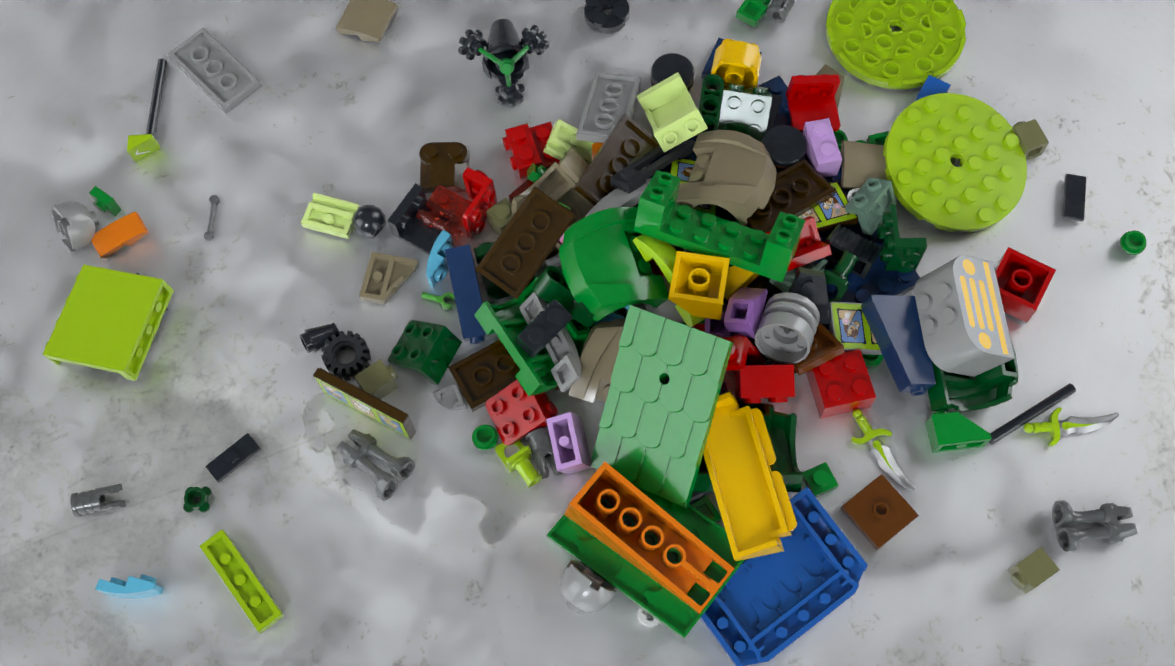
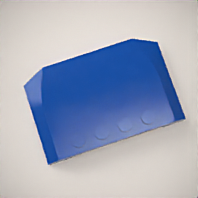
(785, 592)

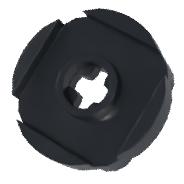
(606, 23)

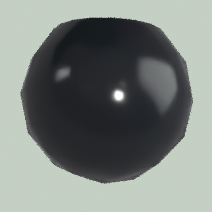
(368, 221)

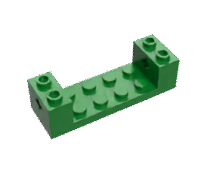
(709, 235)

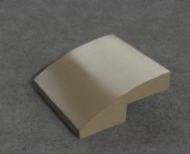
(367, 19)
(860, 163)
(573, 164)

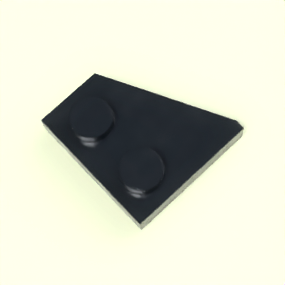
(813, 286)

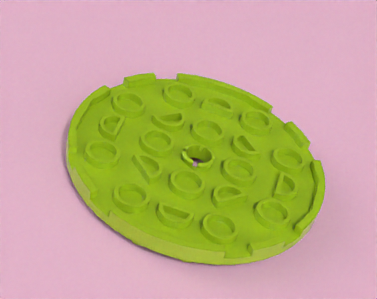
(926, 45)
(927, 182)

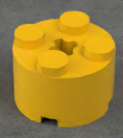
(737, 63)

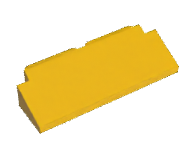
(747, 491)

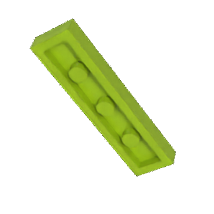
(241, 581)

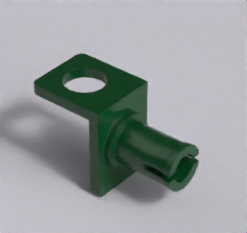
(839, 274)

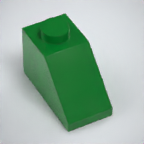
(954, 432)

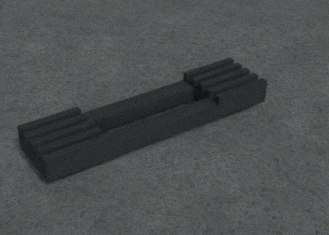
(631, 178)

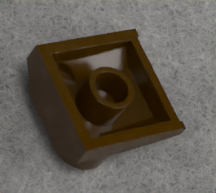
(443, 165)

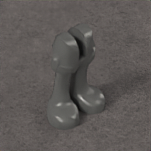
(385, 483)
(1106, 516)

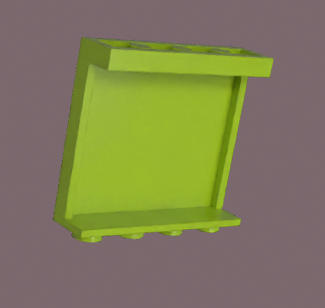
(109, 321)

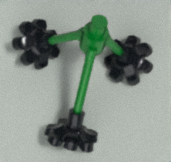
(509, 89)

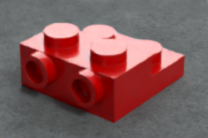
(527, 147)

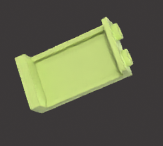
(671, 112)

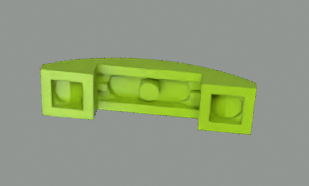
(665, 257)

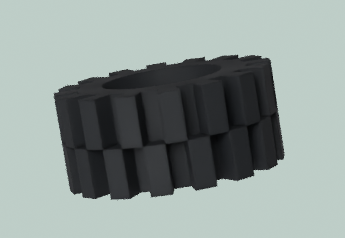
(340, 343)

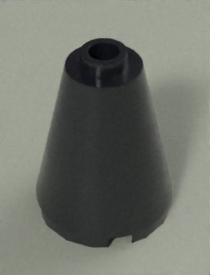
(504, 43)

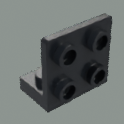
(408, 227)

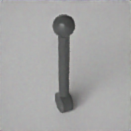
(214, 200)

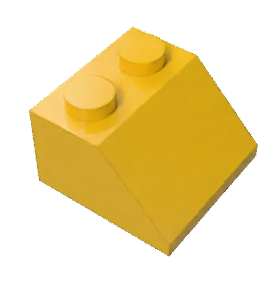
(699, 284)

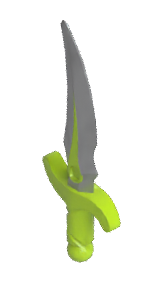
(1069, 425)
(880, 450)

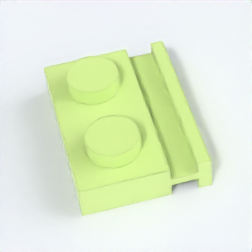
(563, 138)
(329, 215)

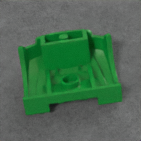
(606, 266)
(507, 323)

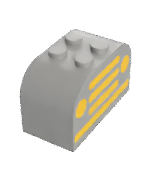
(963, 317)

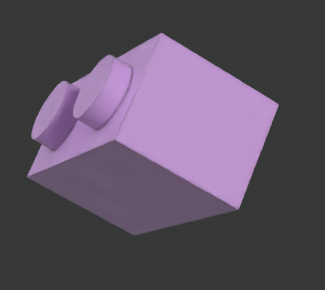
(822, 147)
(569, 443)

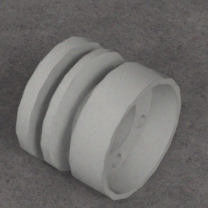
(787, 328)

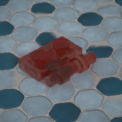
(450, 206)

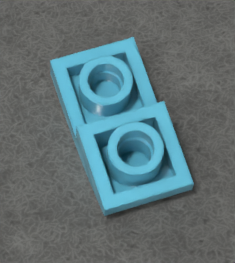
(436, 264)
(133, 588)

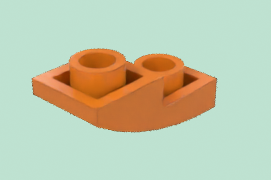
(119, 233)

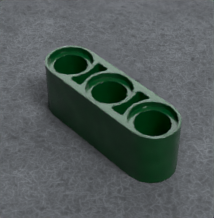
(711, 100)
(553, 286)

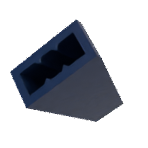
(466, 291)
(900, 339)

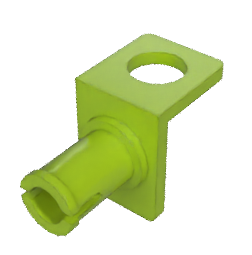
(521, 462)

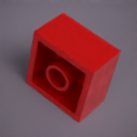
(1022, 283)
(765, 381)
(841, 385)

